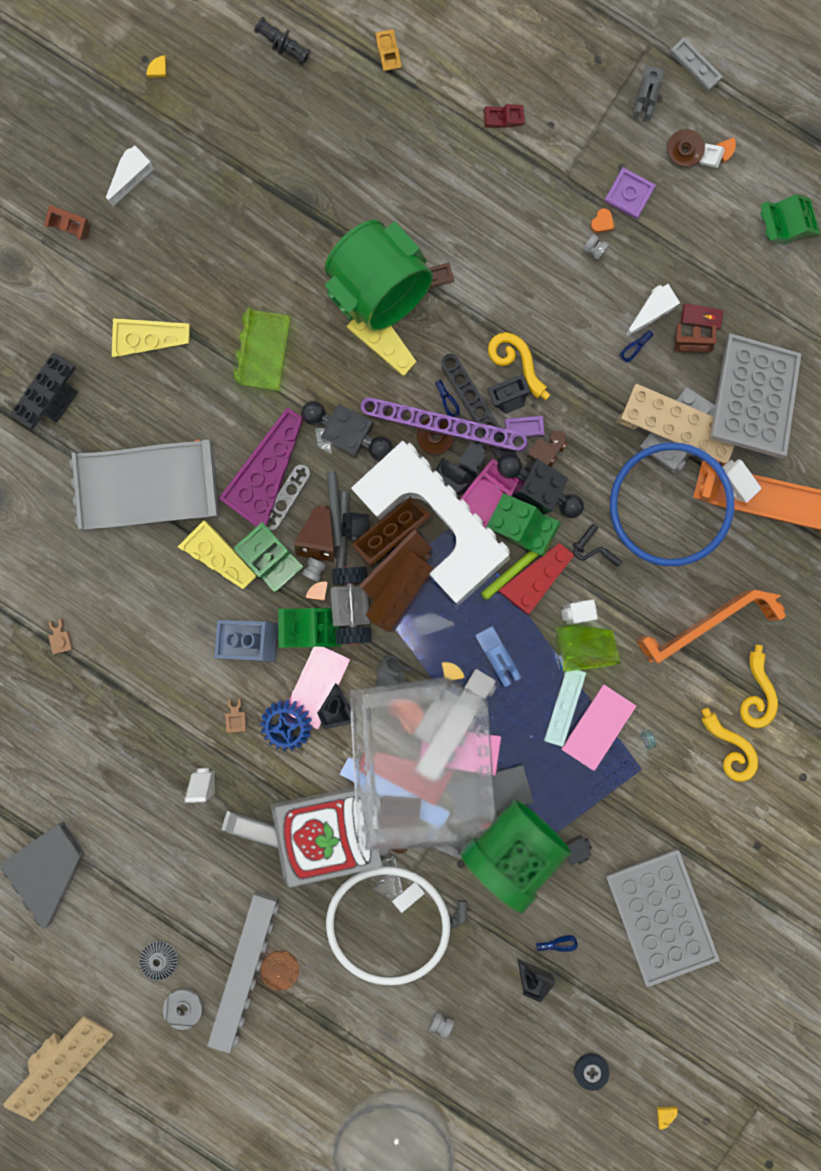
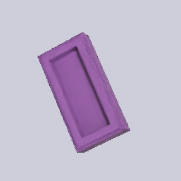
(526, 425)

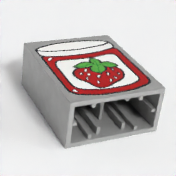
(320, 838)

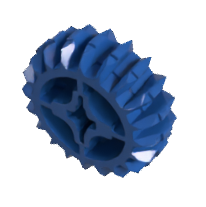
(273, 730)

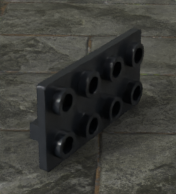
(47, 393)

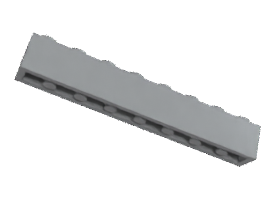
(242, 972)

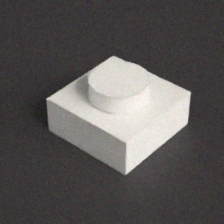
(712, 155)

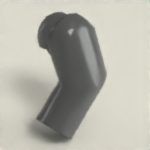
(459, 916)

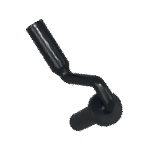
(583, 541)

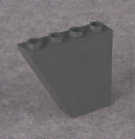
(45, 872)

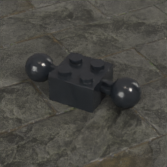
(346, 430)
(540, 486)

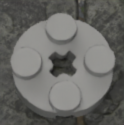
(173, 1014)

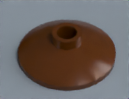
(687, 140)
(432, 446)

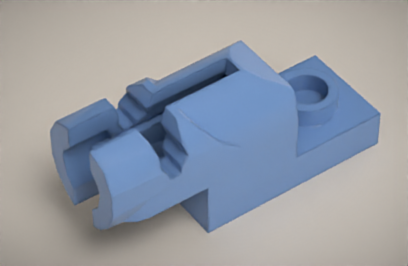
(497, 655)

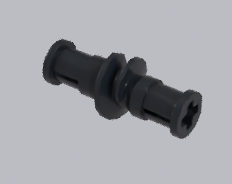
(282, 41)

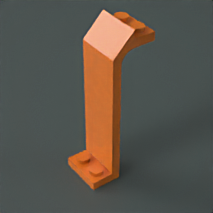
(774, 501)
(766, 601)

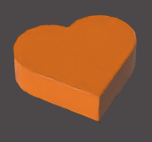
(602, 222)

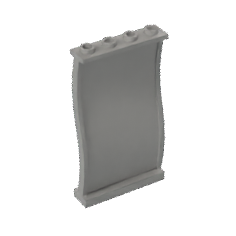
(144, 485)

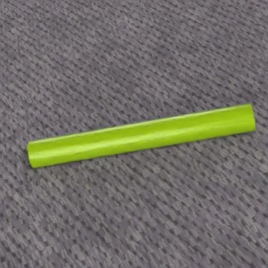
(508, 575)

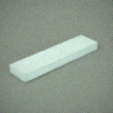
(564, 707)

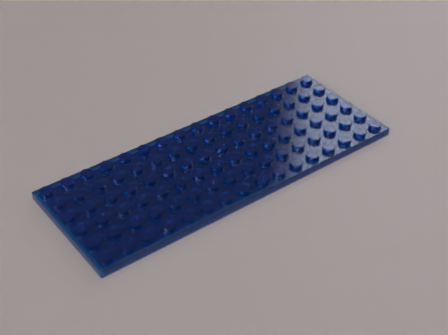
(523, 709)

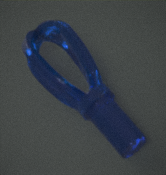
(640, 342)
(444, 393)
(551, 945)

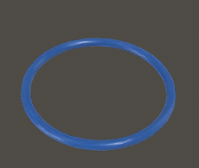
(729, 504)

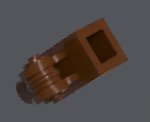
(547, 452)

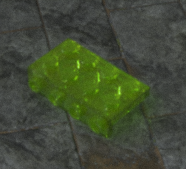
(262, 349)

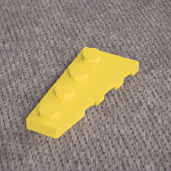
(143, 336)
(386, 345)
(218, 555)

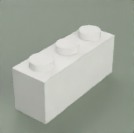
(579, 612)

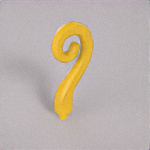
(535, 386)
(756, 663)
(715, 728)

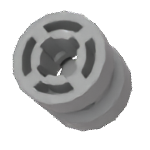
(595, 247)
(314, 569)
(441, 1025)

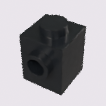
(354, 525)
(580, 849)

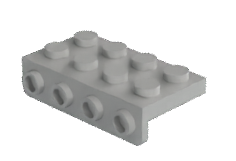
(672, 458)

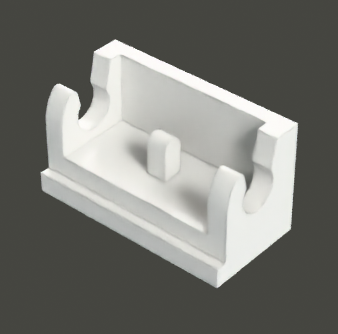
(742, 481)

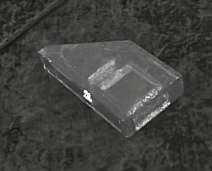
(431, 623)

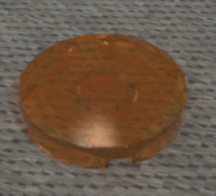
(279, 970)

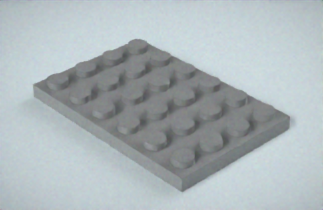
(756, 396)
(662, 917)

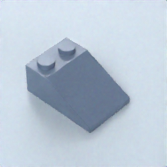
(246, 640)

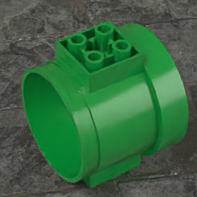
(377, 274)
(516, 856)

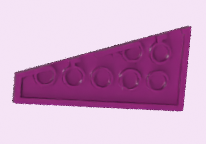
(260, 478)

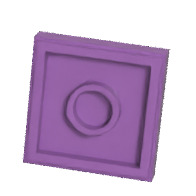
(629, 193)

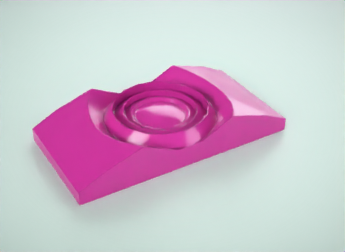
(487, 490)

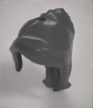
(390, 672)

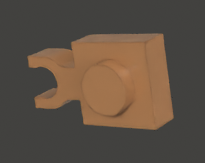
(60, 640)
(235, 720)

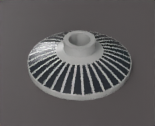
(165, 954)

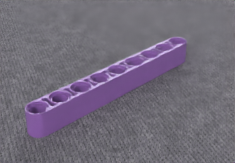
(436, 419)

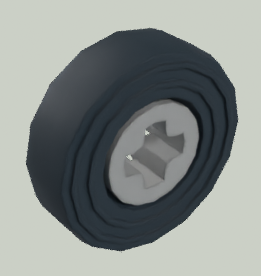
(585, 1064)

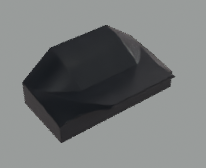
(509, 394)
(454, 476)

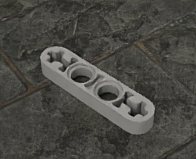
(289, 499)

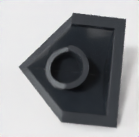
(335, 709)
(535, 981)

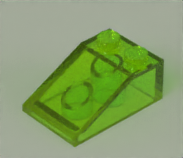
(586, 647)

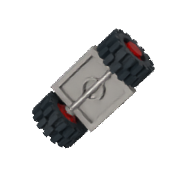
(350, 605)

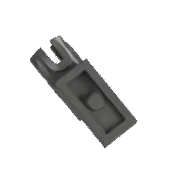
(648, 92)

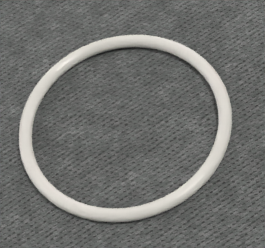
(378, 979)

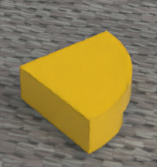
(157, 68)
(452, 671)
(666, 1116)

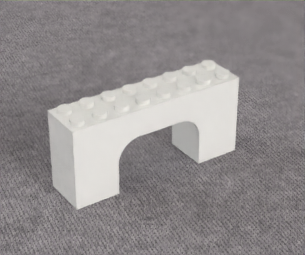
(476, 549)

